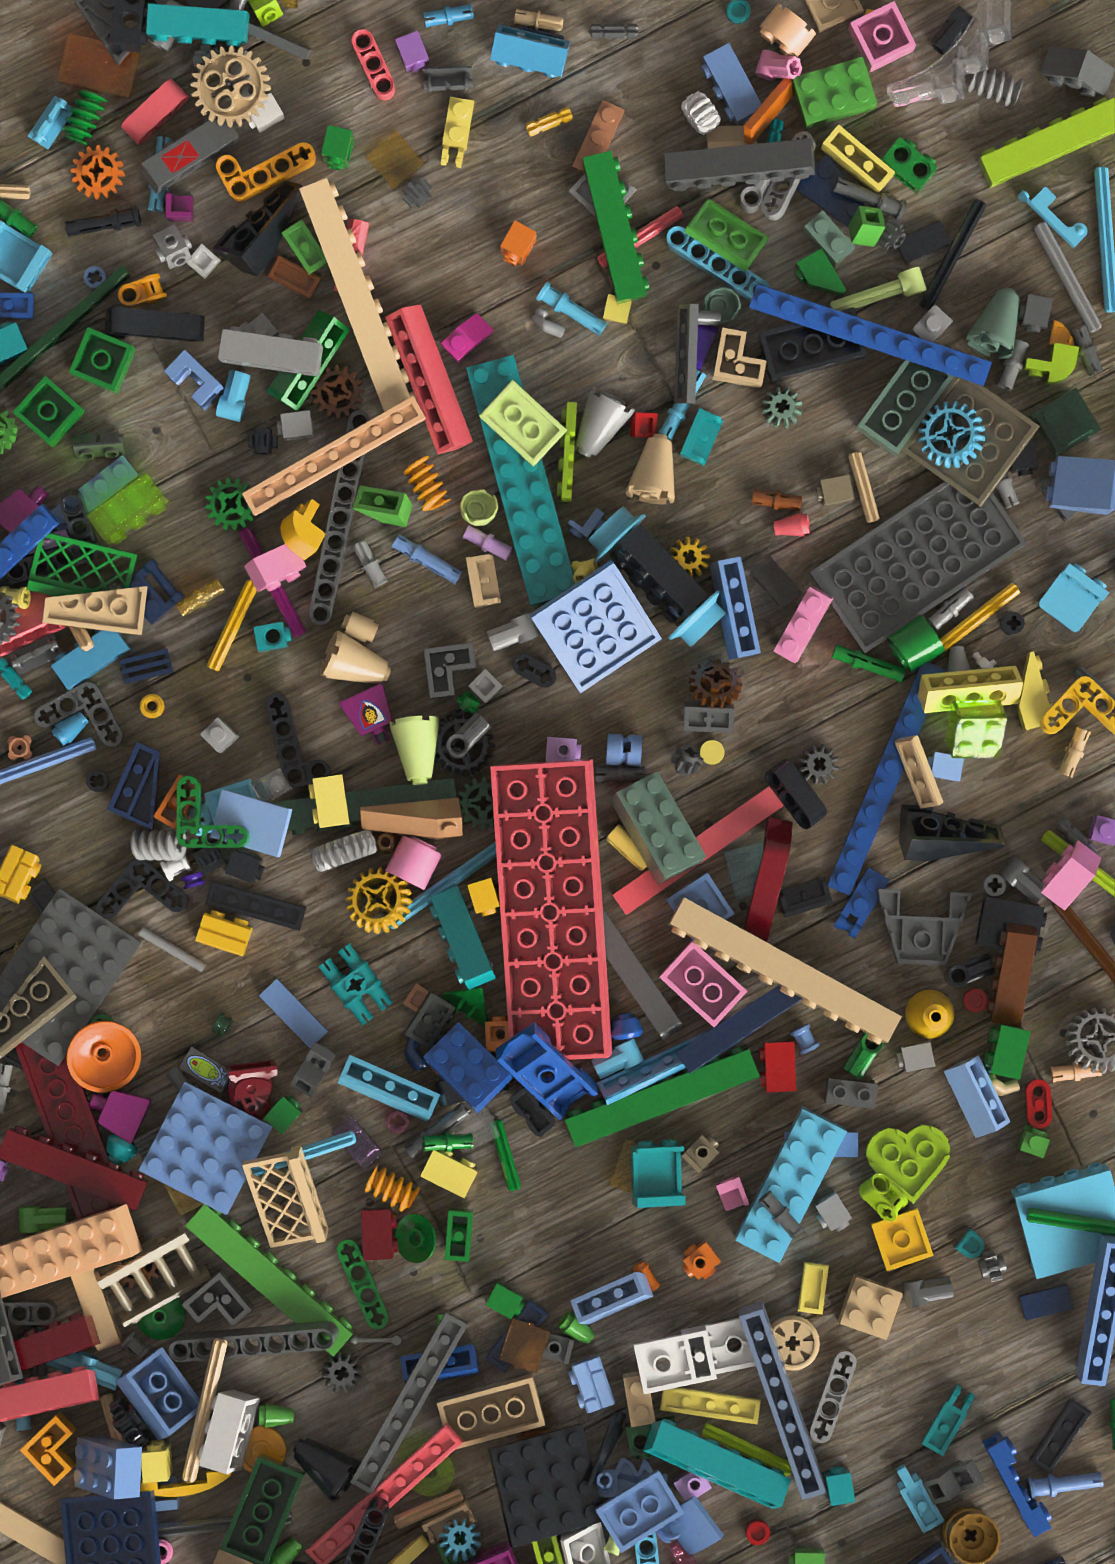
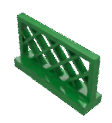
(57, 587)

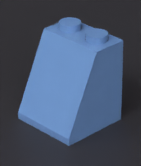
(1082, 485)

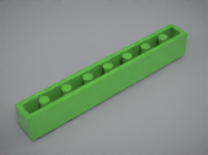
(265, 1273)

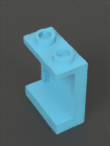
(20, 259)

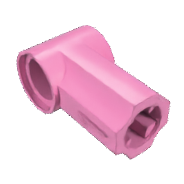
(773, 66)

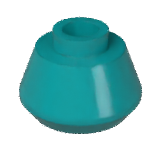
(120, 1150)

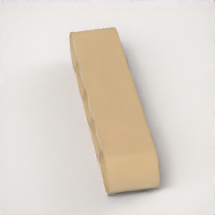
(96, 1303)

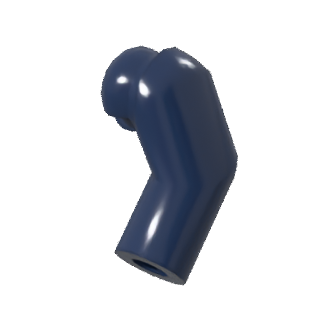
(413, 1057)

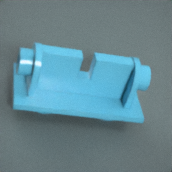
(50, 122)

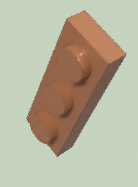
(599, 133)

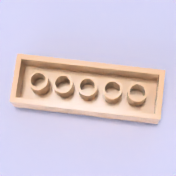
(67, 1250)

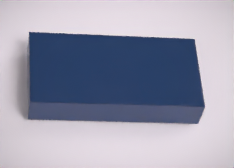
(1046, 1302)

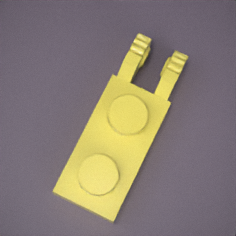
(457, 129)

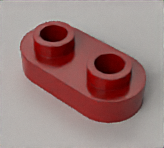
(1038, 1103)

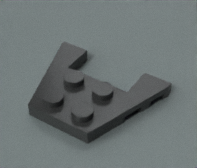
(99, 17)
(922, 938)

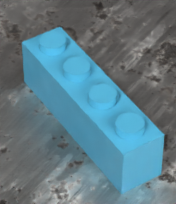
(388, 1088)

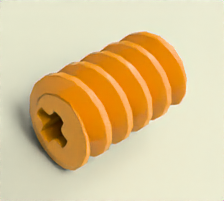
(425, 484)
(391, 1188)

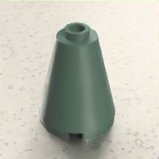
(996, 325)

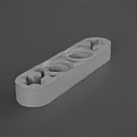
(783, 197)
(836, 1397)

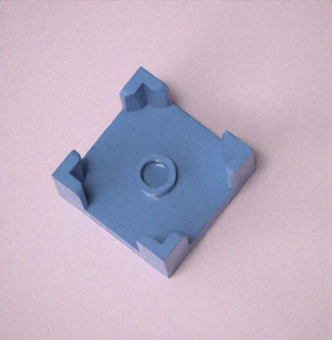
(183, 366)
(705, 894)

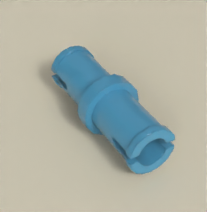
(448, 15)

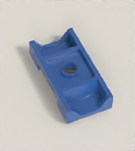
(530, 1055)
(1033, 1513)

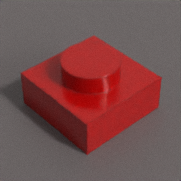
(643, 424)

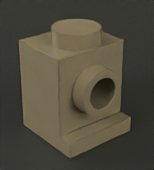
(691, 1155)

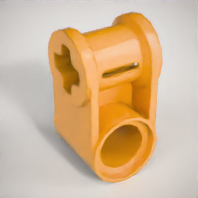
(143, 292)

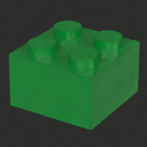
(102, 360)
(49, 411)
(1006, 1050)

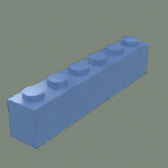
(1100, 1318)

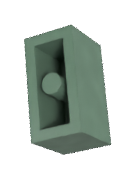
(829, 237)

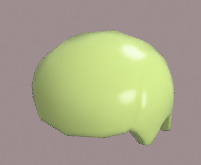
(478, 507)

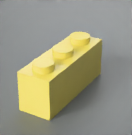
(857, 159)

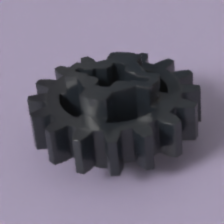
(129, 1422)

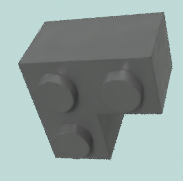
(1078, 70)
(442, 662)
(219, 1293)

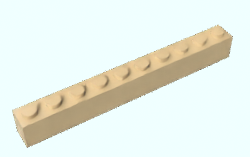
(355, 293)
(784, 970)

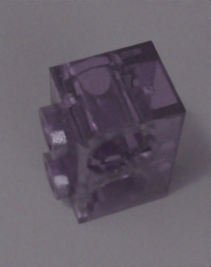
(365, 1149)

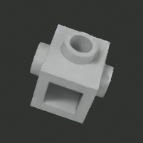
(172, 247)

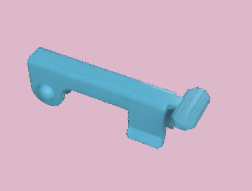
(1039, 204)

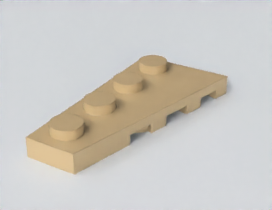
(106, 610)

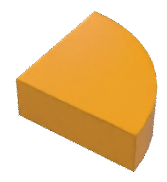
(1060, 334)

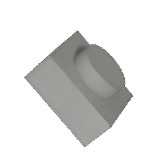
(485, 686)

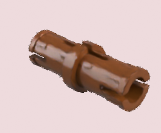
(776, 500)

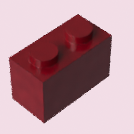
(378, 1233)

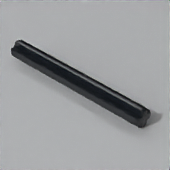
(952, 254)

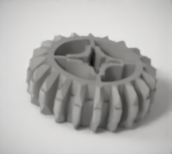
(344, 850)
(1079, 1045)

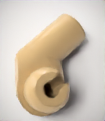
(1004, 1088)

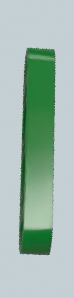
(361, 1284)

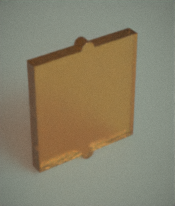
(524, 1345)

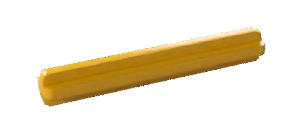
(979, 616)
(232, 626)

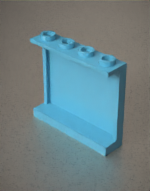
(1081, 1193)

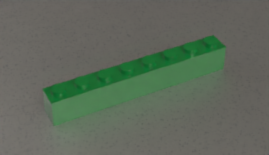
(661, 1097)

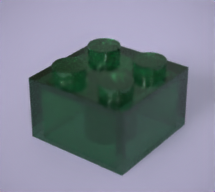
(1065, 422)

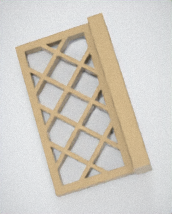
(306, 1192)

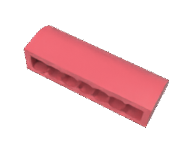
(30, 626)

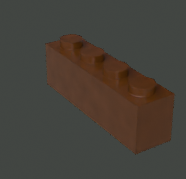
(1013, 974)

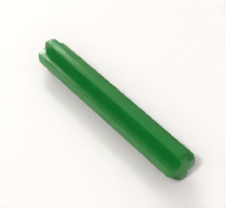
(1070, 1221)

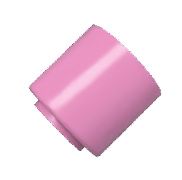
(414, 861)

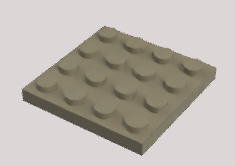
(1005, 437)

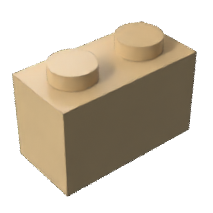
(639, 1404)

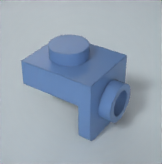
(592, 524)

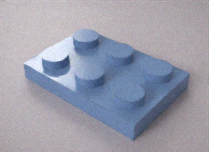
(639, 1511)

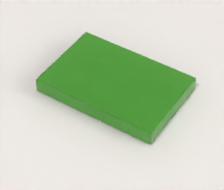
(726, 234)

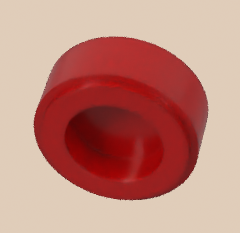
(975, 1000)
(757, 1532)

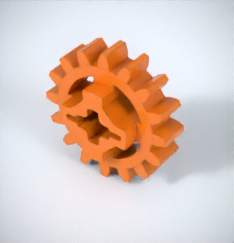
(87, 171)

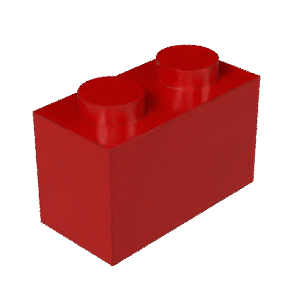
(778, 1066)

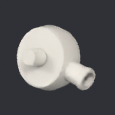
(982, 662)

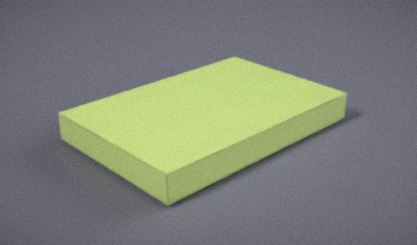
(522, 423)

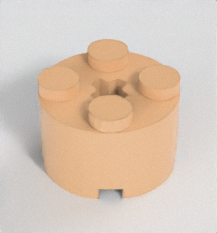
(786, 30)

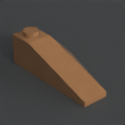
(420, 819)

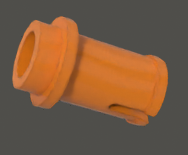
(642, 1267)

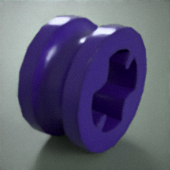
(193, 880)

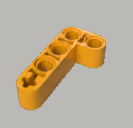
(268, 167)

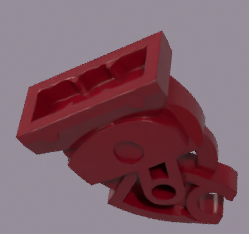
(251, 1086)

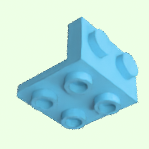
(1073, 597)

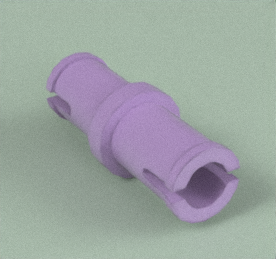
(487, 542)

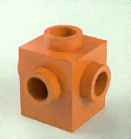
(704, 1252)

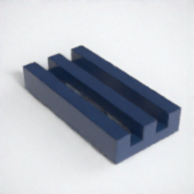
(126, 671)

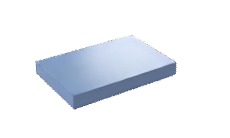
(263, 820)

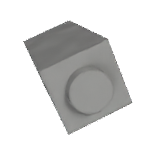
(220, 735)

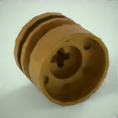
(984, 1540)

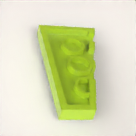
(564, 487)

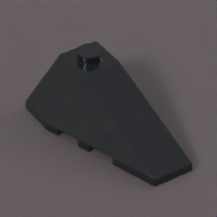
(257, 238)
(935, 836)

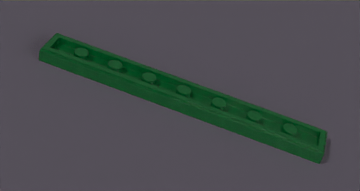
(65, 325)

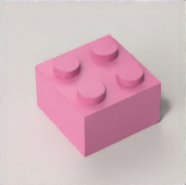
(881, 36)
(1070, 874)

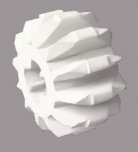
(700, 113)

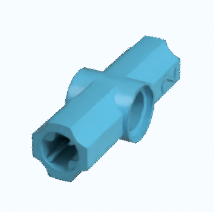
(105, 1373)

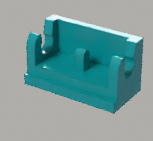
(701, 437)

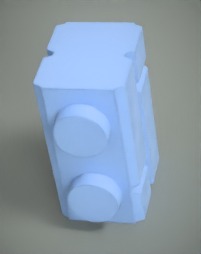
(592, 1384)

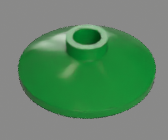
(415, 1238)
(168, 1327)

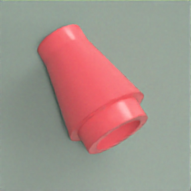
(793, 525)

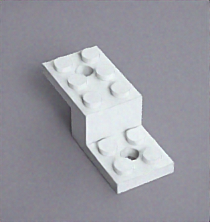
(693, 1356)

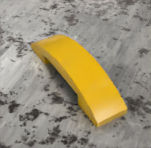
(185, 1488)

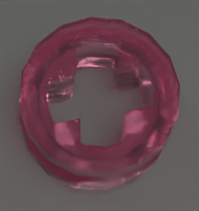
(402, 1128)

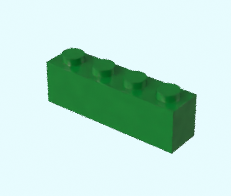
(293, 388)

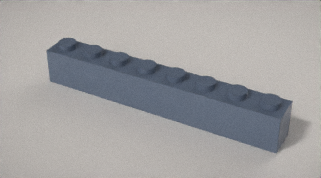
(782, 1400)

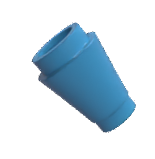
(69, 728)

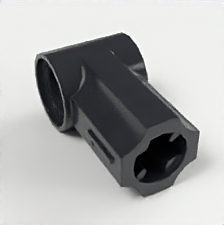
(952, 30)
(971, 970)

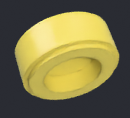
(712, 752)

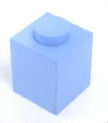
(945, 767)

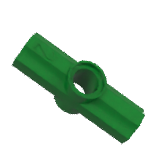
(861, 1058)

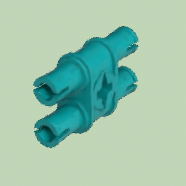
(352, 998)

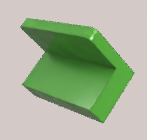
(305, 247)

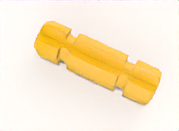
(549, 121)

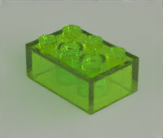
(128, 509)

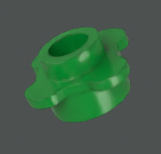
(468, 702)

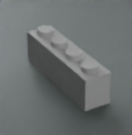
(270, 352)

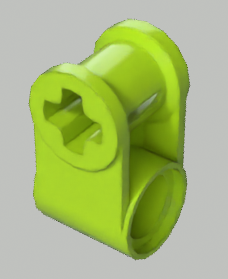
(882, 1195)

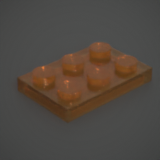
(91, 67)

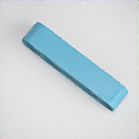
(705, 264)

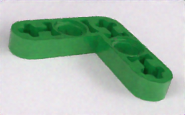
(194, 823)

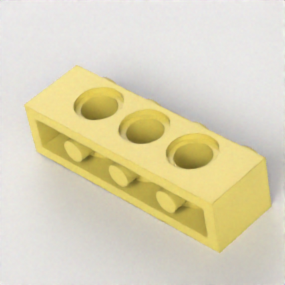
(998, 683)

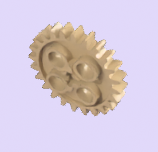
(220, 66)

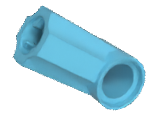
(232, 403)
(623, 1056)

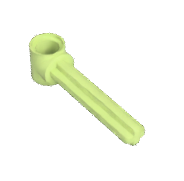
(908, 282)

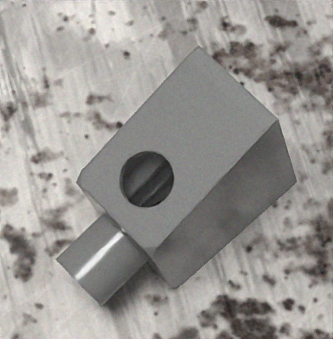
(932, 324)

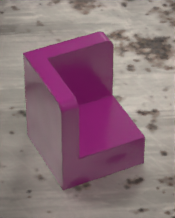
(179, 208)

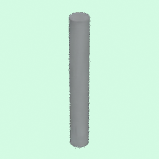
(172, 949)

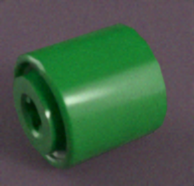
(915, 644)

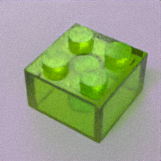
(976, 729)

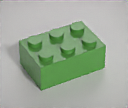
(834, 93)

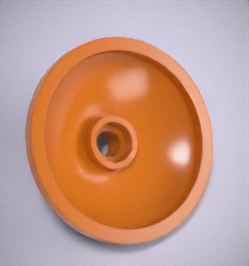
(106, 1070)

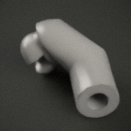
(547, 326)

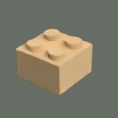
(870, 1306)

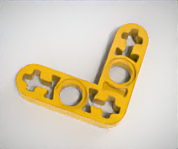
(1079, 700)

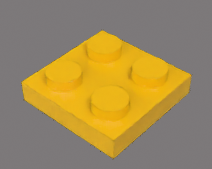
(902, 1240)

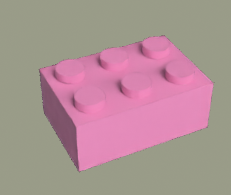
(702, 983)

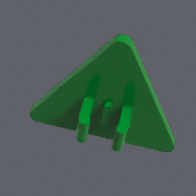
(469, 1002)

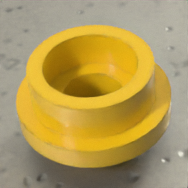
(152, 698)

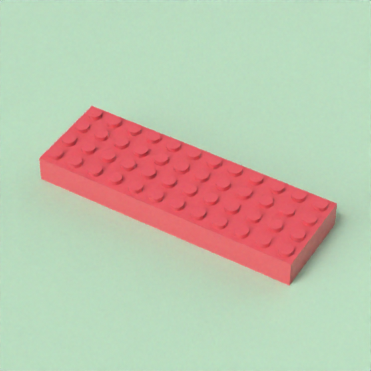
(552, 904)

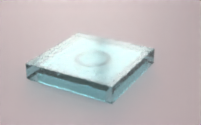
(743, 868)

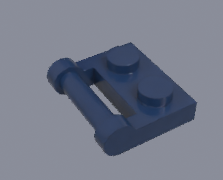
(155, 605)

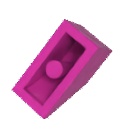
(466, 338)

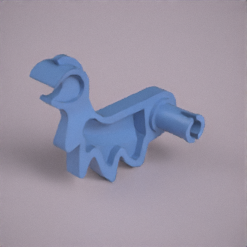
(615, 1481)

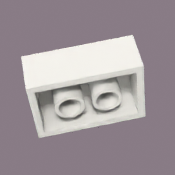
(228, 1431)

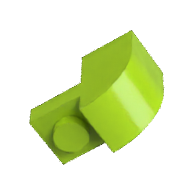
(1060, 364)

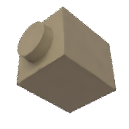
(835, 490)

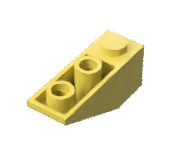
(1033, 696)

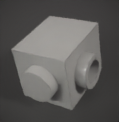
(832, 1212)

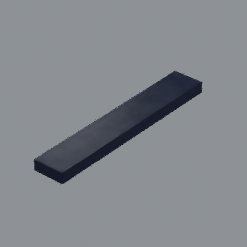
(736, 1028)

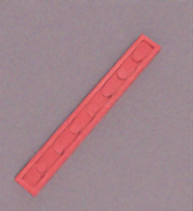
(711, 842)
(391, 1489)

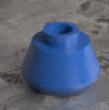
(625, 1027)

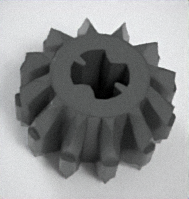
(827, 764)
(346, 1379)

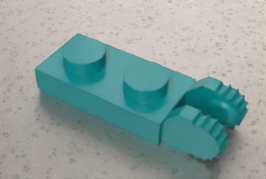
(947, 1422)

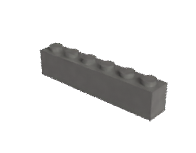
(739, 164)

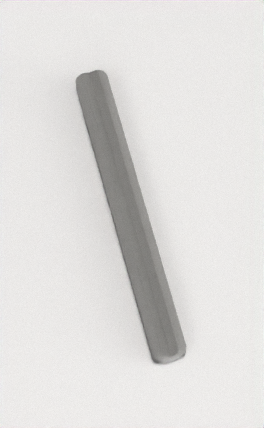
(1067, 277)

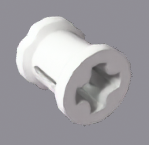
(173, 868)

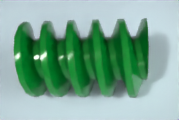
(83, 116)

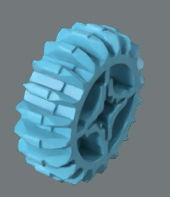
(948, 414)

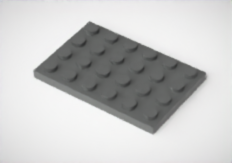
(86, 955)

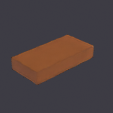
(294, 277)

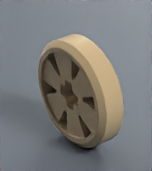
(805, 1332)

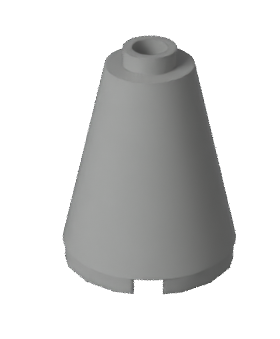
(600, 421)

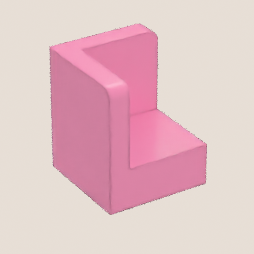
(732, 1193)

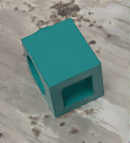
(261, 636)
(839, 1486)

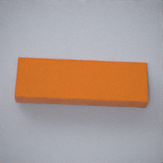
(768, 110)

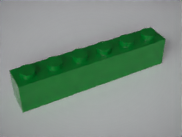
(614, 227)

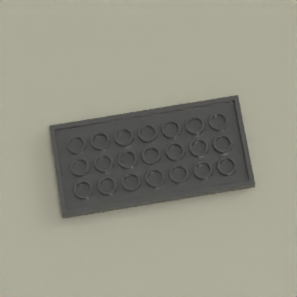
(915, 562)

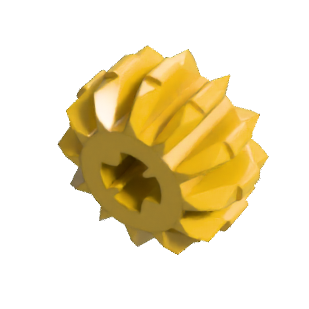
(696, 555)

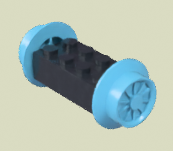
(657, 575)

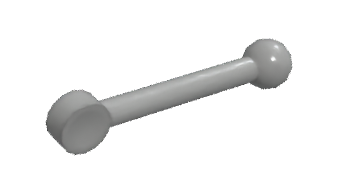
(396, 1340)

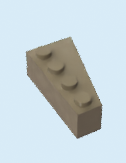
(33, 1005)

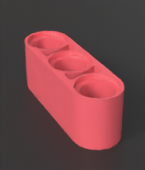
(370, 53)
(155, 111)

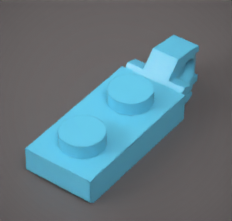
(918, 1500)

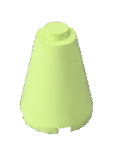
(416, 746)

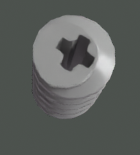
(996, 85)
(157, 845)

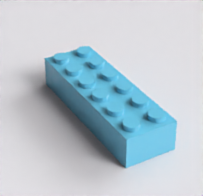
(792, 1179)

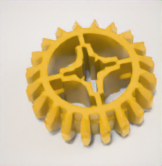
(372, 907)

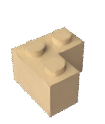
(734, 367)

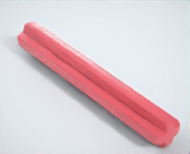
(651, 229)

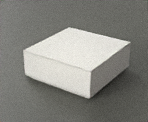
(203, 261)

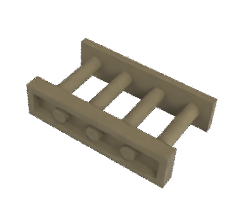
(153, 1252)

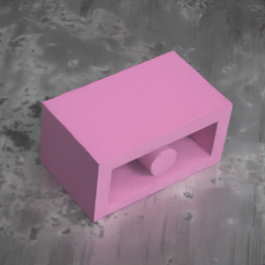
(273, 567)

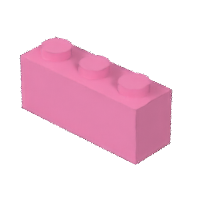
(803, 624)

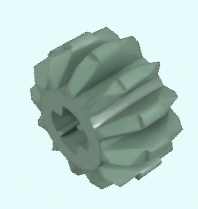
(787, 414)

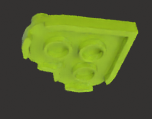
(909, 1158)

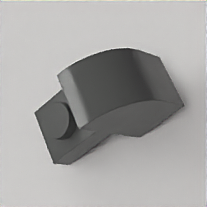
(313, 1069)
(952, 1480)

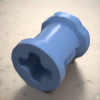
(804, 1039)

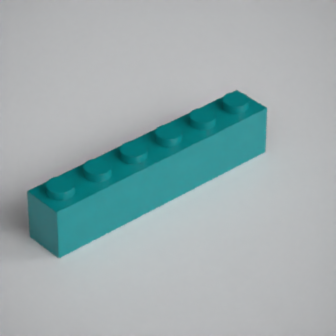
(717, 1464)

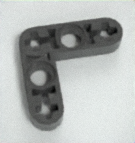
(81, 703)

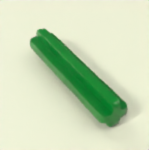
(506, 1158)

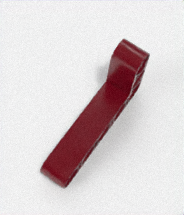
(769, 877)

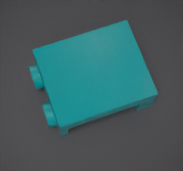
(656, 1174)

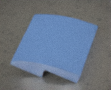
(695, 1527)

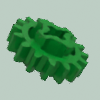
(224, 514)

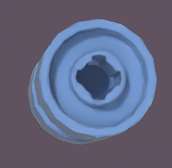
(615, 753)

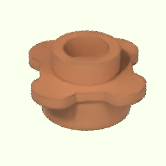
(14, 742)

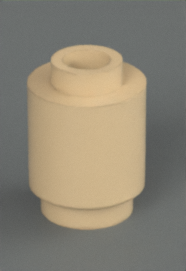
(359, 627)

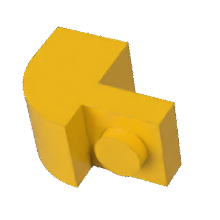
(298, 531)

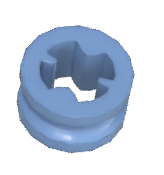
(93, 270)

